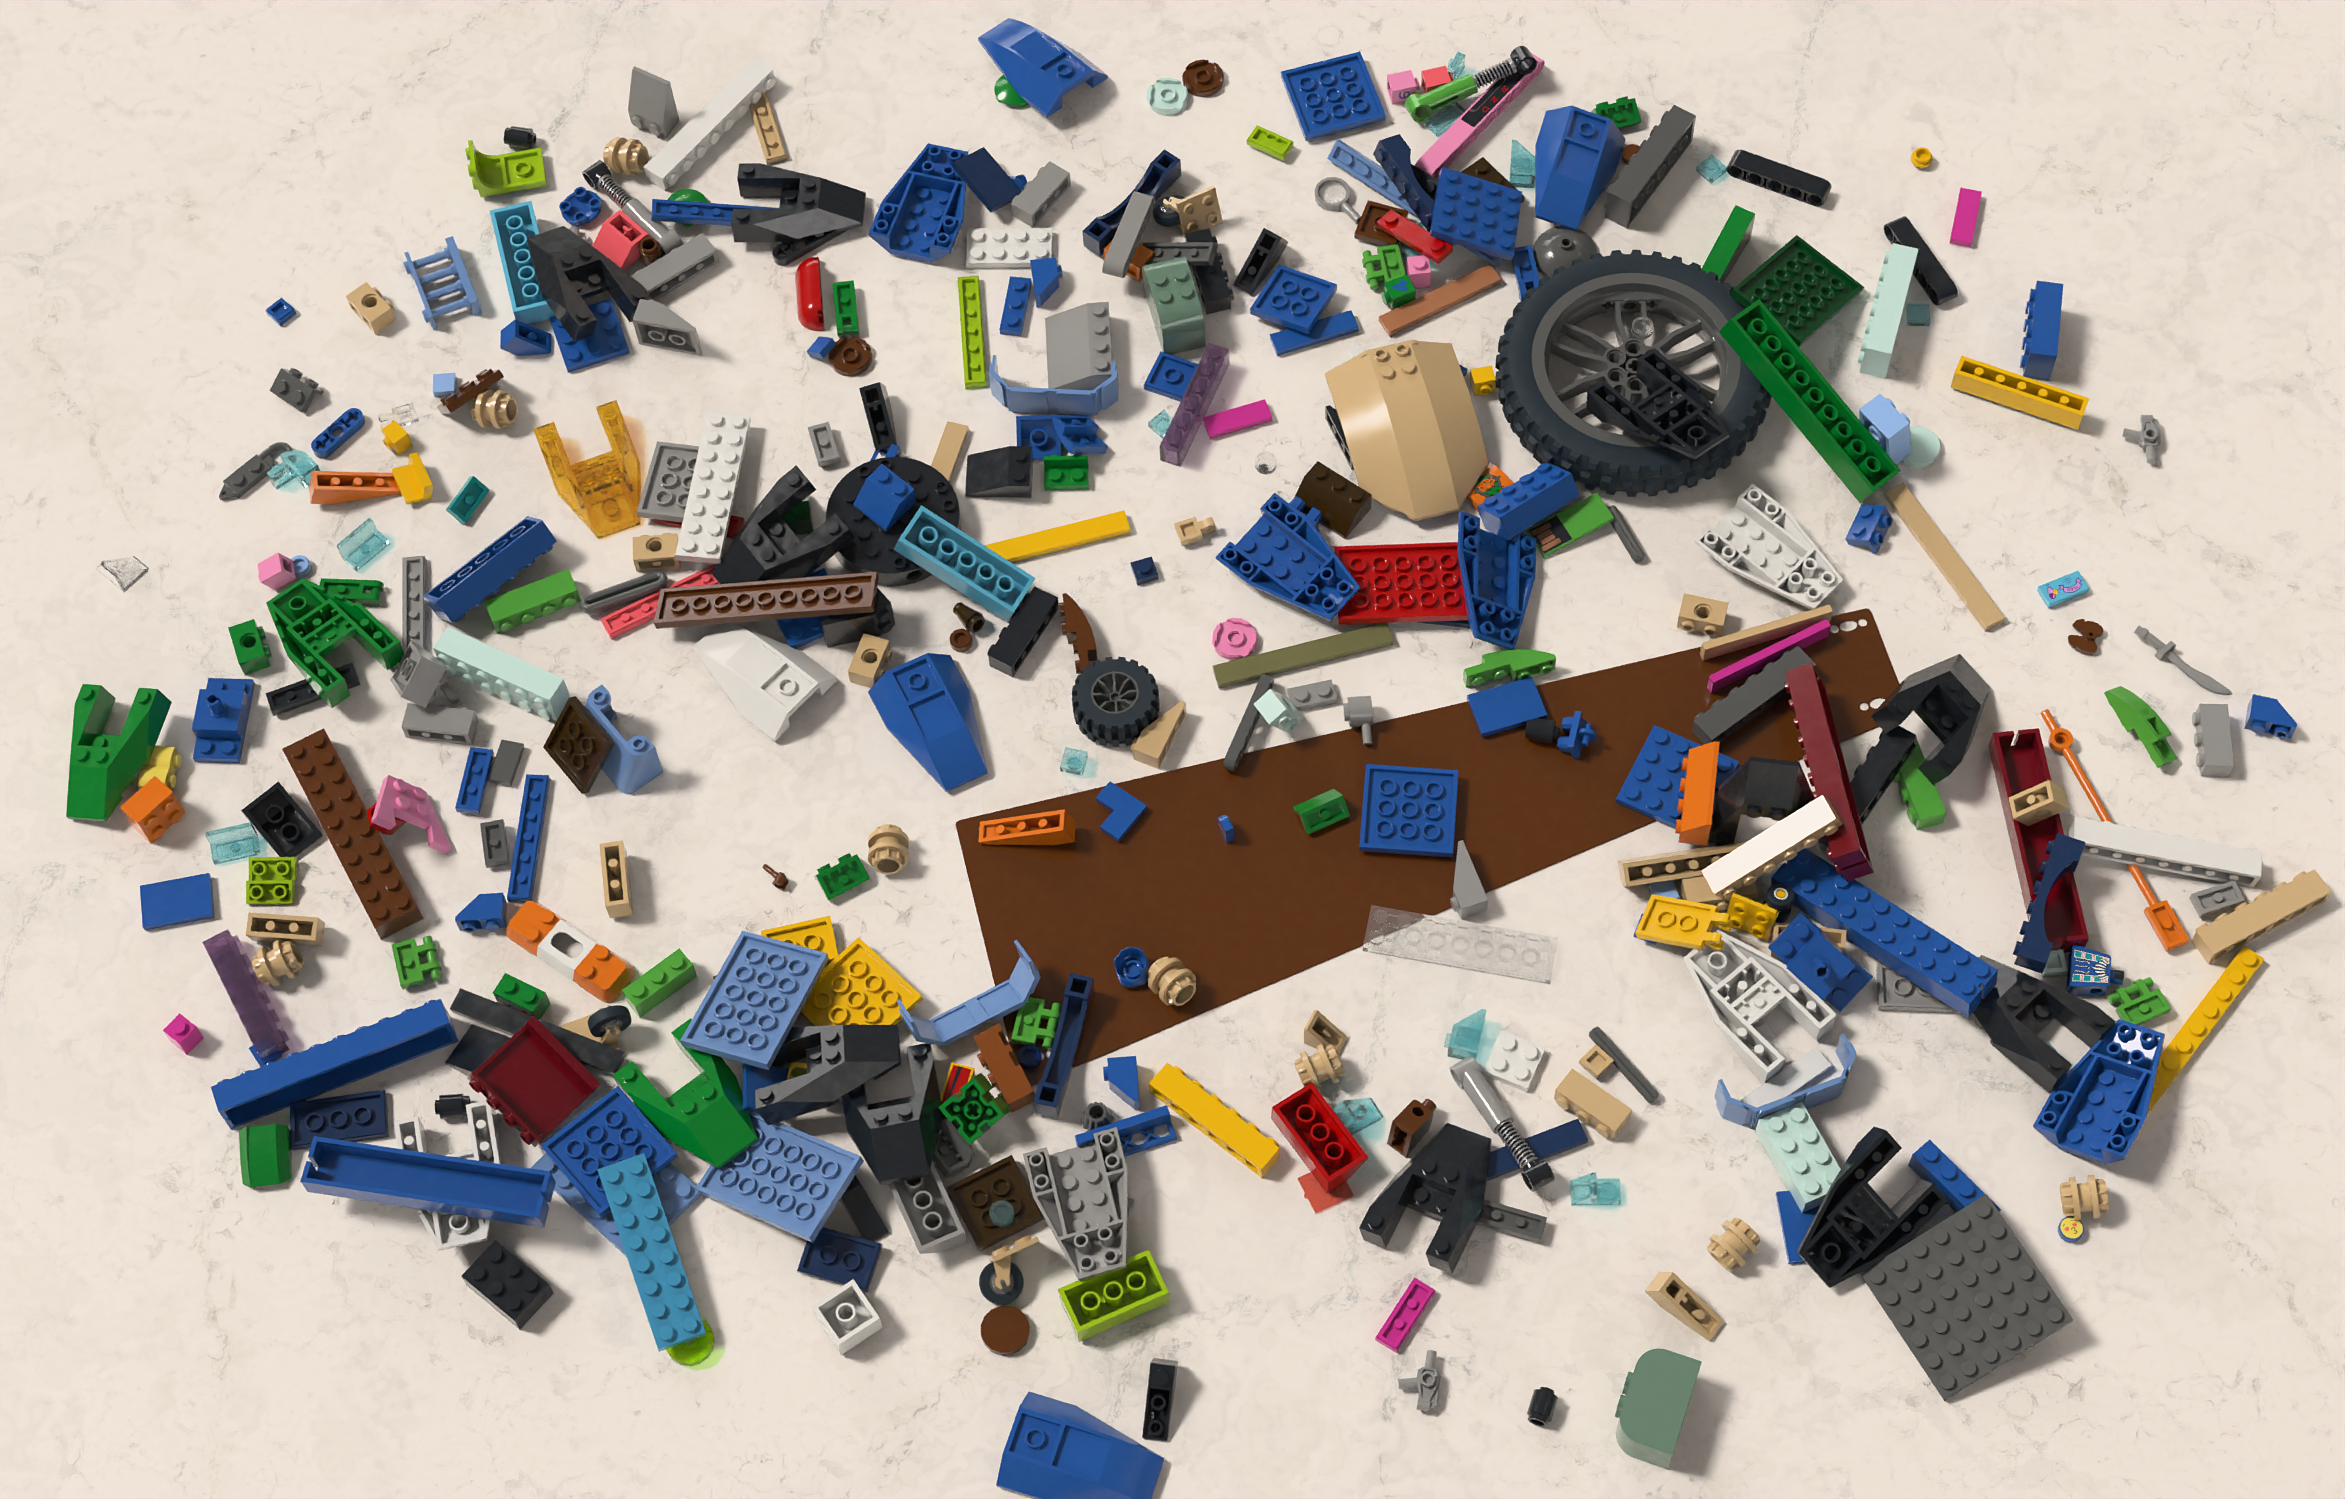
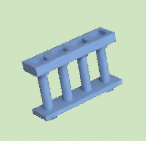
(456, 268)

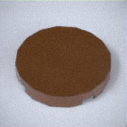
(1203, 78)
(850, 356)
(1005, 1330)

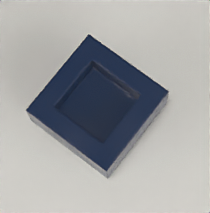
(1144, 570)

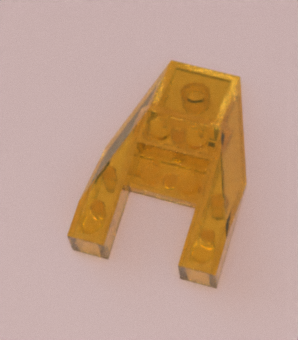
(602, 488)

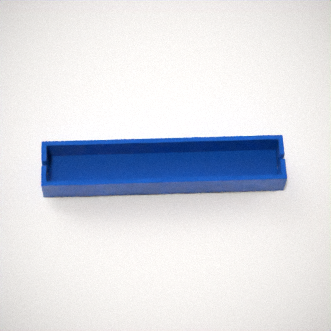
(1888, 932)
(334, 1063)
(428, 1181)

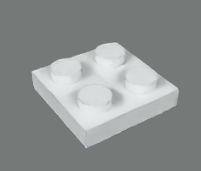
(1513, 1061)

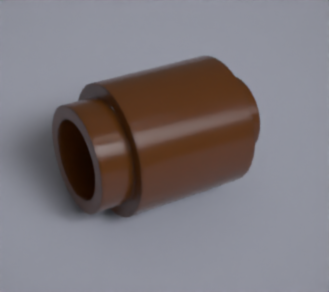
(649, 250)

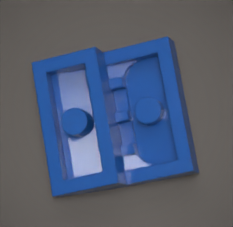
(1079, 434)

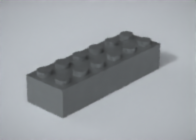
(1649, 166)

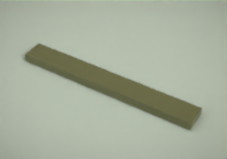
(1303, 655)

